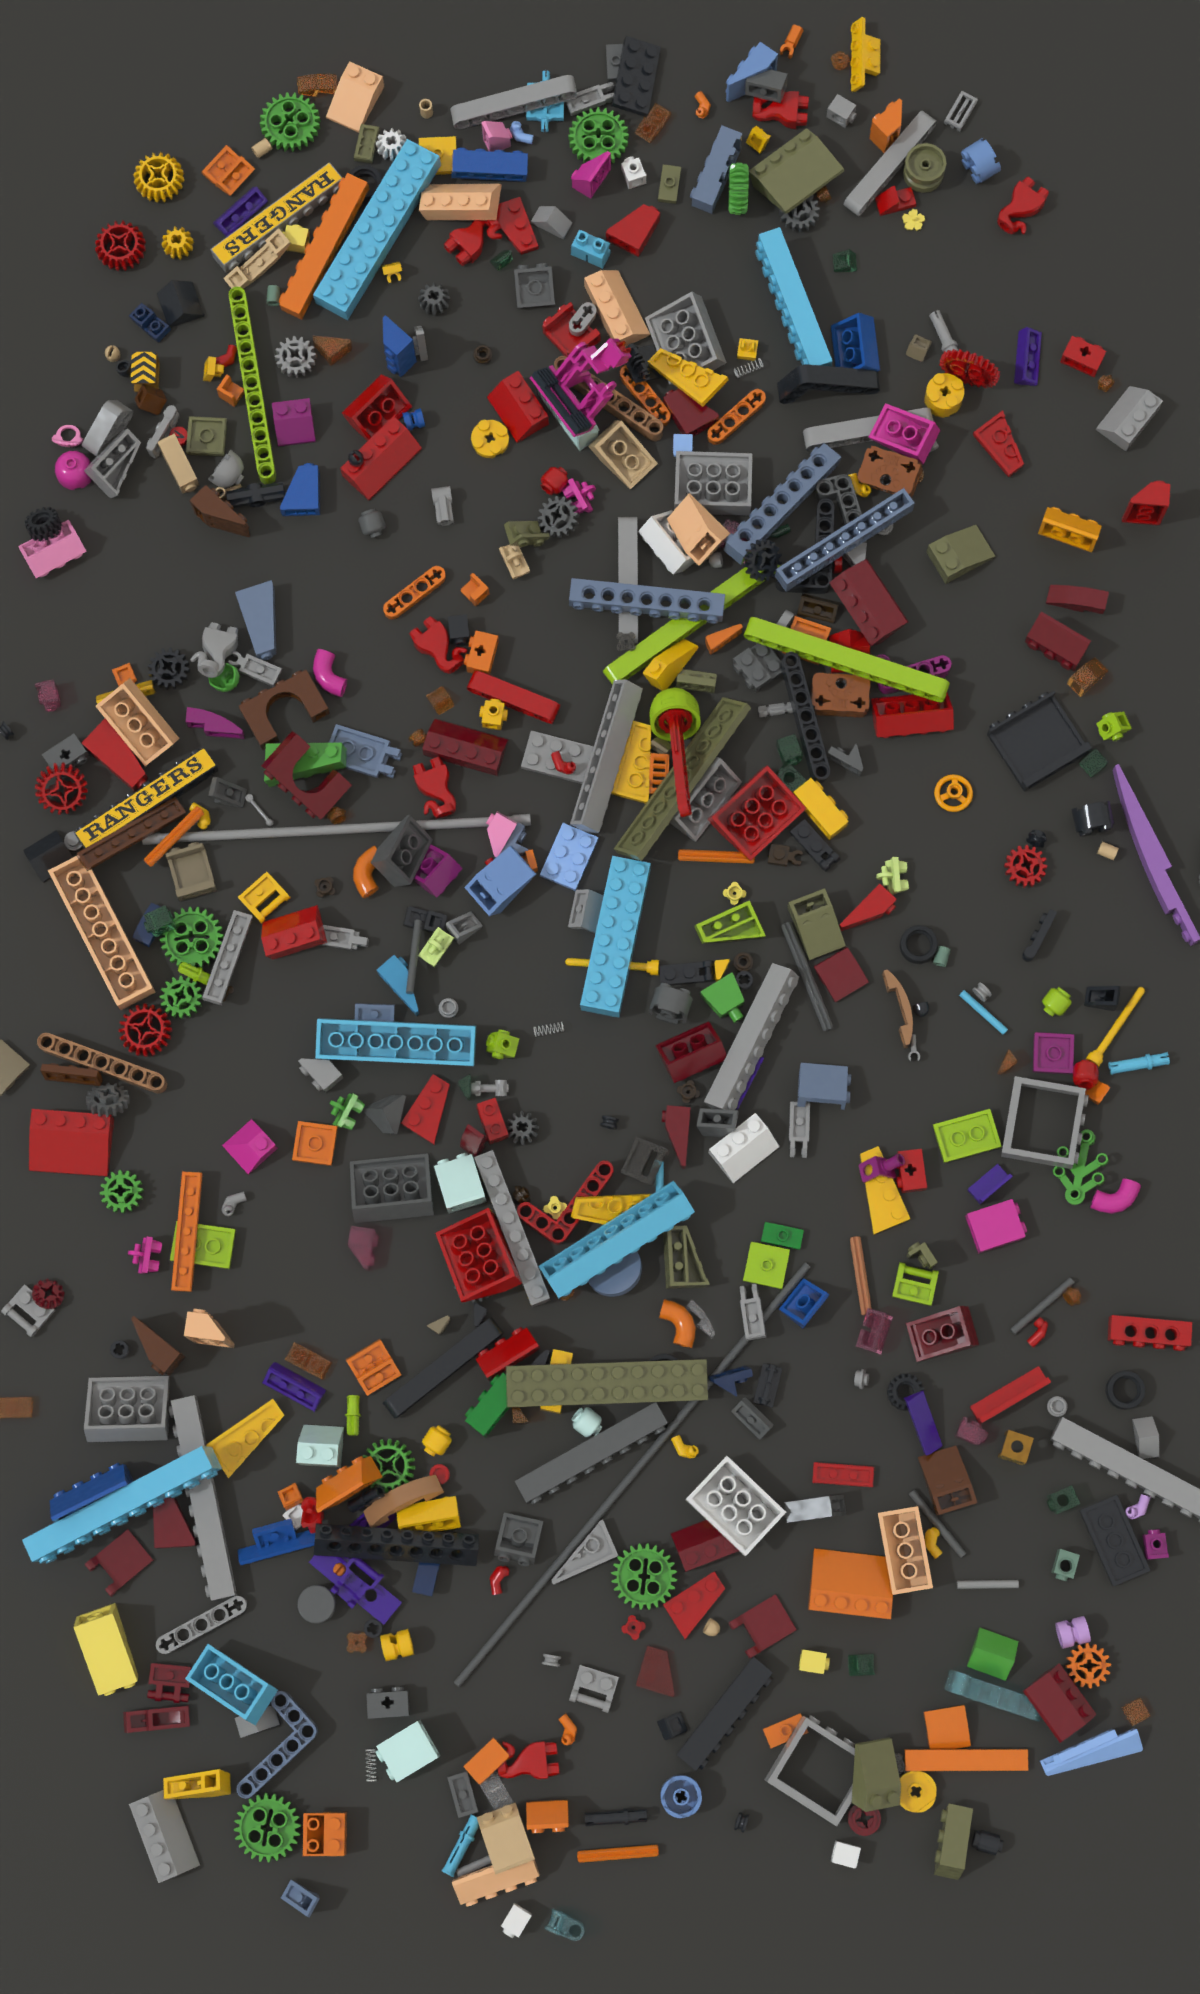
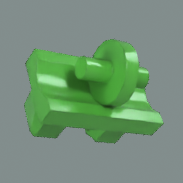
(342, 1118)

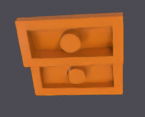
(228, 170)
(373, 1367)
(947, 1728)

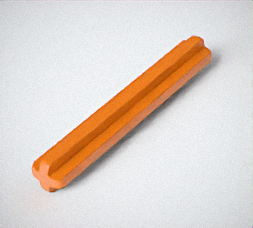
(173, 836)
(713, 856)
(617, 1853)

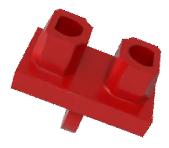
(310, 1515)

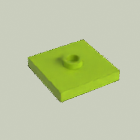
(766, 1265)

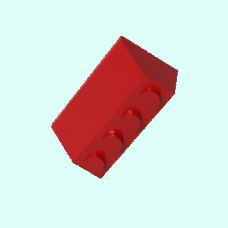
(383, 458)
(911, 715)

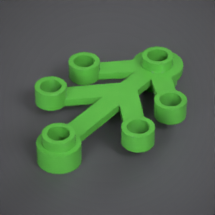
(1081, 1170)

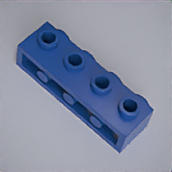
(489, 165)

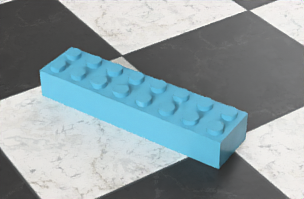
(791, 299)
(615, 936)
(395, 1041)
(616, 1239)

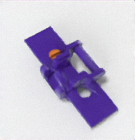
(353, 1589)

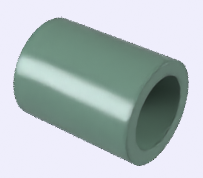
(273, 295)
(941, 956)

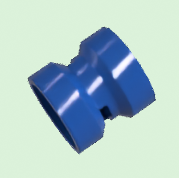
(417, 417)

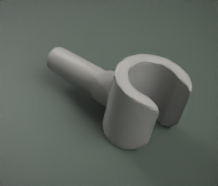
(913, 1048)

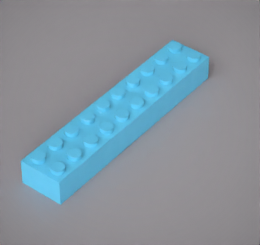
(377, 229)
(122, 1504)

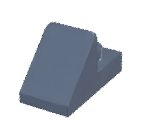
(516, 837)
(300, 1898)

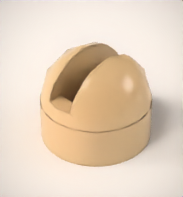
(115, 354)
(711, 1628)

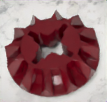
(51, 1301)
(859, 1827)

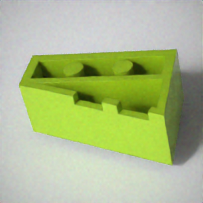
(731, 925)

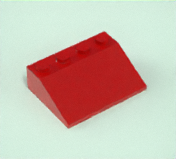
(757, 813)
(70, 1142)
(478, 1256)

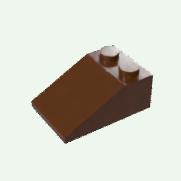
(159, 1352)

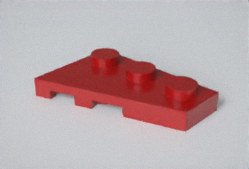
(516, 225)
(998, 442)
(427, 1110)
(693, 1603)

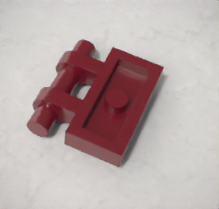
(169, 1676)

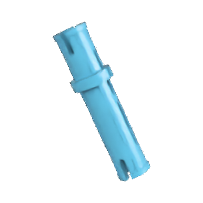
(1147, 1061)
(461, 1846)

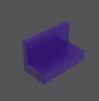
(989, 1184)

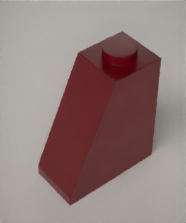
(688, 414)
(171, 1526)

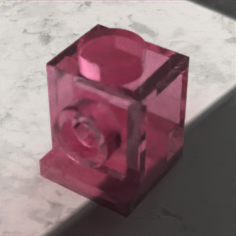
(49, 695)
(971, 1432)

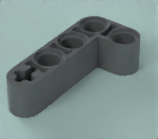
(840, 495)

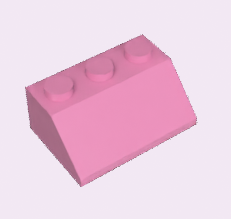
(54, 552)

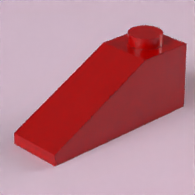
(872, 907)

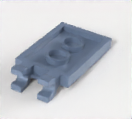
(366, 752)

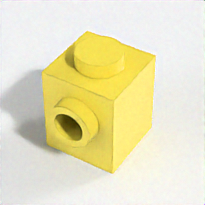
(298, 237)

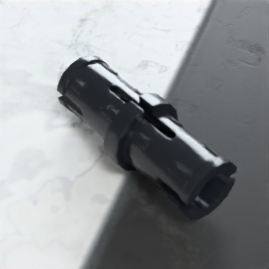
(366, 1498)

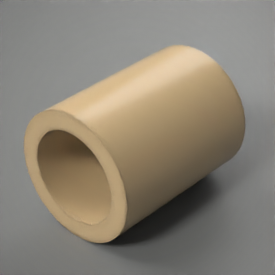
(426, 113)
(261, 148)
(1107, 850)

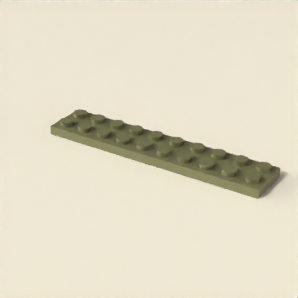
(699, 756)
(606, 1383)

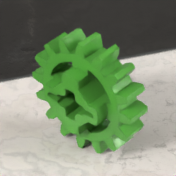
(179, 1004)
(113, 1192)

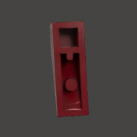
(677, 1128)

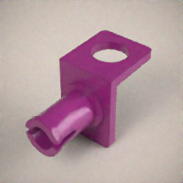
(881, 1167)

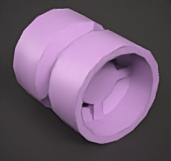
(1073, 1632)

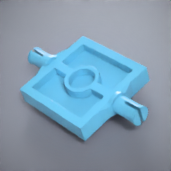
(546, 114)

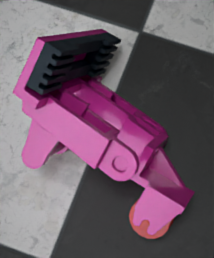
(555, 383)

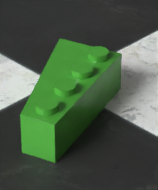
(317, 759)

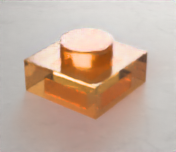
(1135, 1711)

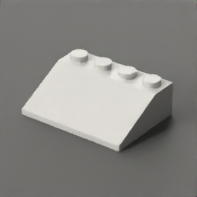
(735, 1505)

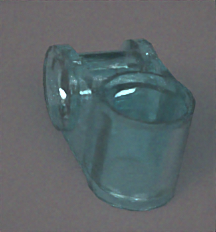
(563, 1925)

